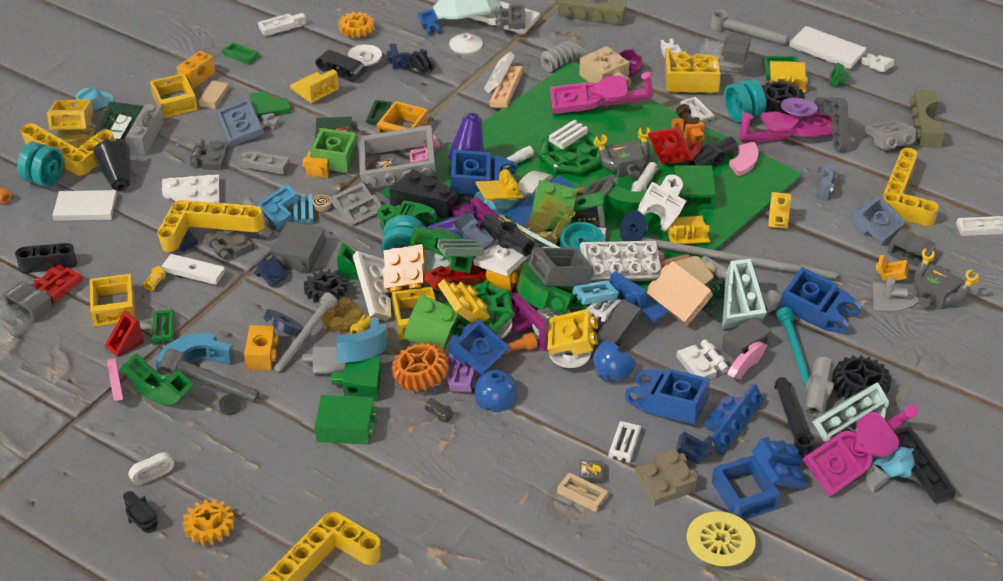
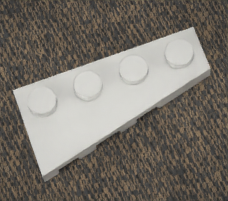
(372, 283)

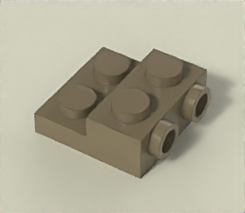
(666, 477)

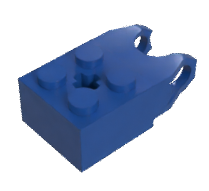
(474, 166)
(819, 301)
(671, 394)

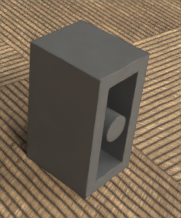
(739, 339)

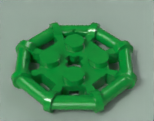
(576, 154)
(492, 303)

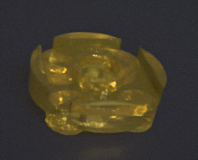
(344, 307)

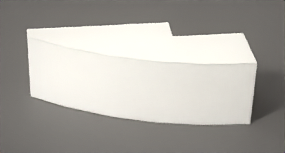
(529, 183)

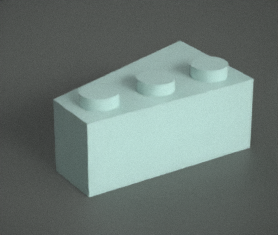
(741, 295)

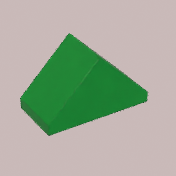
(346, 262)

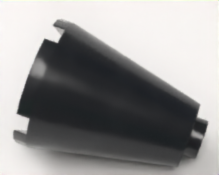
(114, 162)

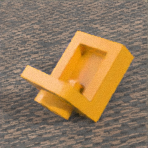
(316, 166)
(895, 270)

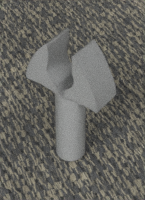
(269, 120)

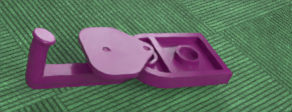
(525, 316)

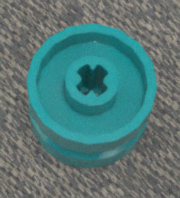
(744, 98)
(40, 164)
(398, 232)
(580, 232)

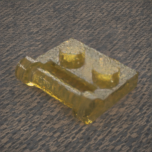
(544, 215)

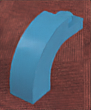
(364, 344)
(200, 347)

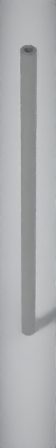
(733, 257)

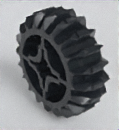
(778, 92)
(858, 374)

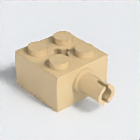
(603, 64)

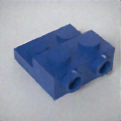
(478, 347)
(780, 463)

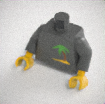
(626, 157)
(938, 286)

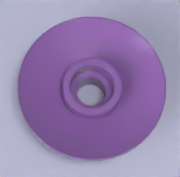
(799, 107)

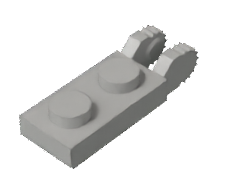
(263, 162)

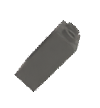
(560, 266)

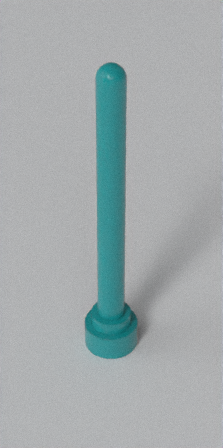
(786, 317)

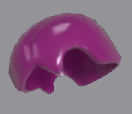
(635, 61)

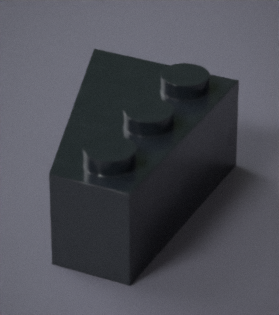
(424, 190)

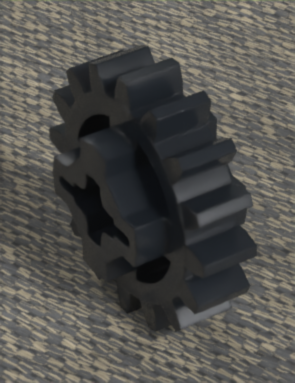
(325, 282)

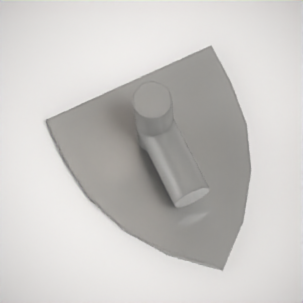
(891, 298)

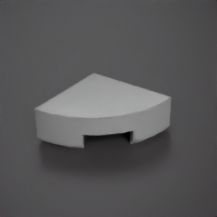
(875, 478)

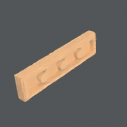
(507, 87)

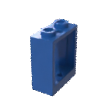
(752, 505)

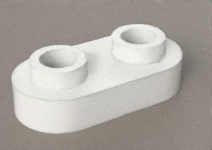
(151, 468)

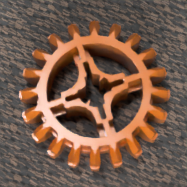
(420, 366)

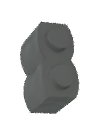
(736, 48)
(909, 247)
(27, 301)

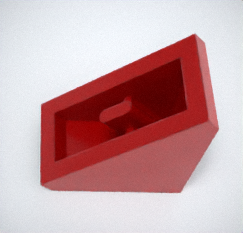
(125, 335)

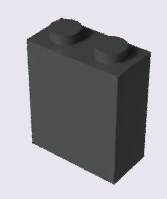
(299, 246)

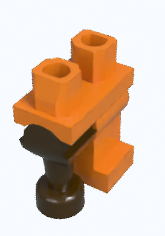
(690, 126)

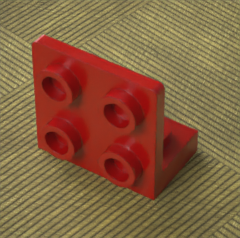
(672, 146)

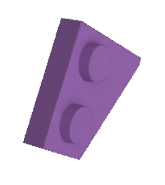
(460, 377)

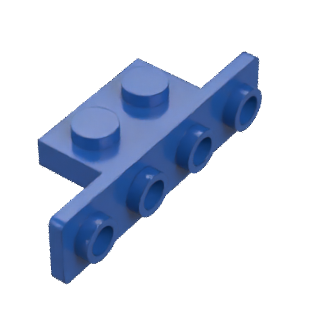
(635, 294)
(732, 416)

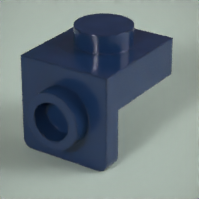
(398, 60)
(270, 271)
(694, 448)

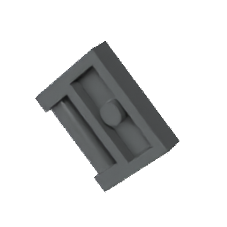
(602, 185)

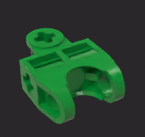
(416, 210)

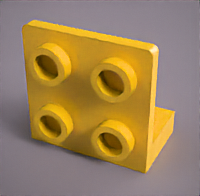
(316, 85)

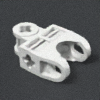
(663, 200)

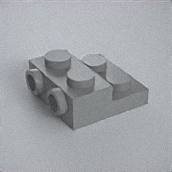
(891, 134)

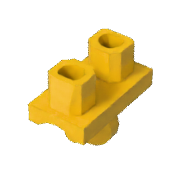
(779, 210)

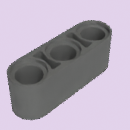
(619, 323)

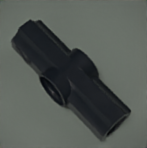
(714, 153)
(507, 235)

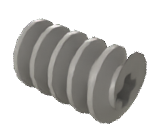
(559, 56)

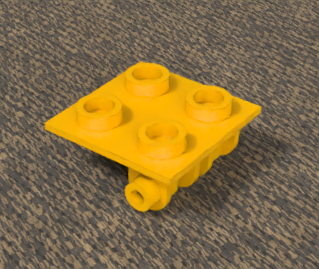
(789, 71)
(503, 188)
(689, 230)

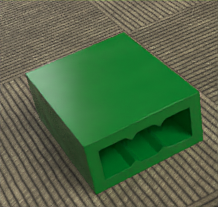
(697, 186)
(345, 419)

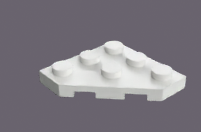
(192, 188)

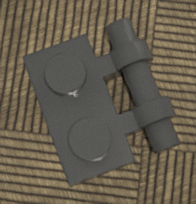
(512, 16)
(215, 154)
(233, 241)

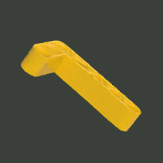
(76, 160)
(908, 207)
(206, 215)
(329, 532)

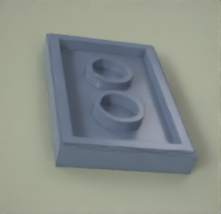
(240, 122)

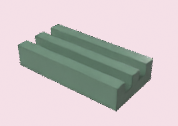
(459, 247)

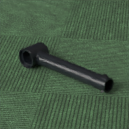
(802, 440)

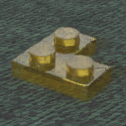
(77, 136)

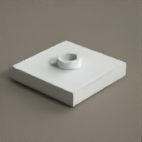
(499, 259)

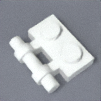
(696, 362)

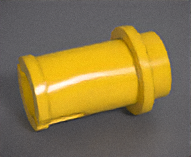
(157, 274)
(361, 326)

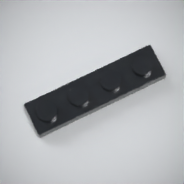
(925, 467)

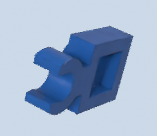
(429, 21)

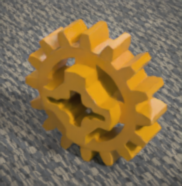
(356, 24)
(208, 522)

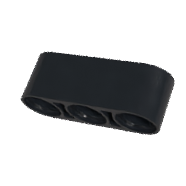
(346, 67)
(43, 257)

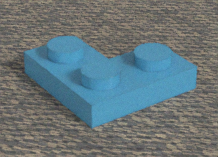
(275, 206)

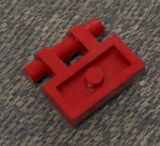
(58, 281)

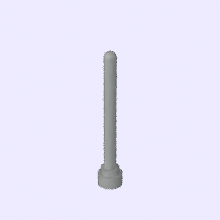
(326, 303)

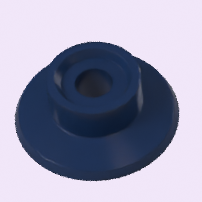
(633, 226)

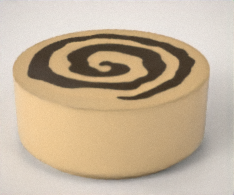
(322, 203)

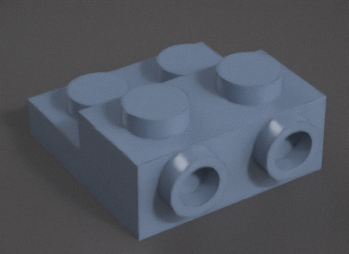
(877, 219)

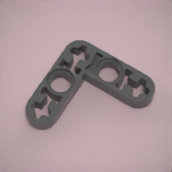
(840, 126)

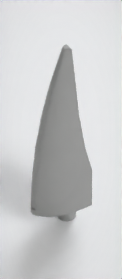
(326, 360)

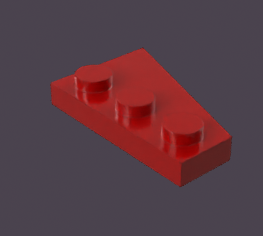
(437, 274)

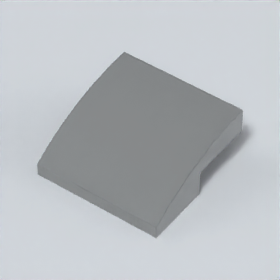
(356, 204)

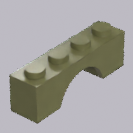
(609, 12)
(928, 131)

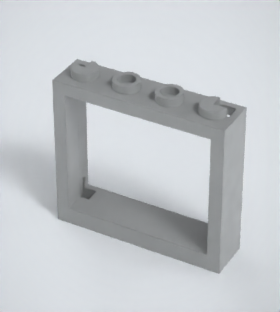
(395, 141)

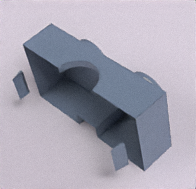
(827, 186)
(467, 228)

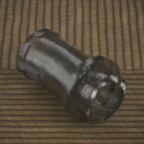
(443, 412)

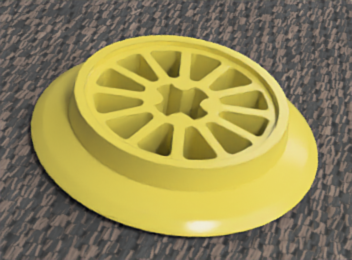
(738, 539)

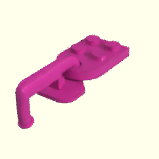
(606, 92)
(784, 126)
(840, 458)

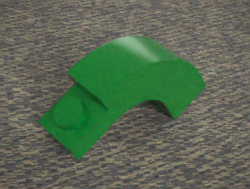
(622, 201)
(429, 239)
(539, 295)
(153, 385)

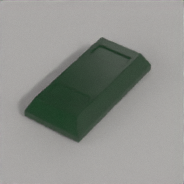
(378, 111)

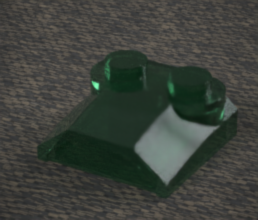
(112, 113)

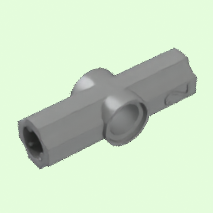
(819, 387)

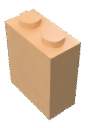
(679, 293)

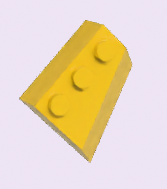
(691, 73)

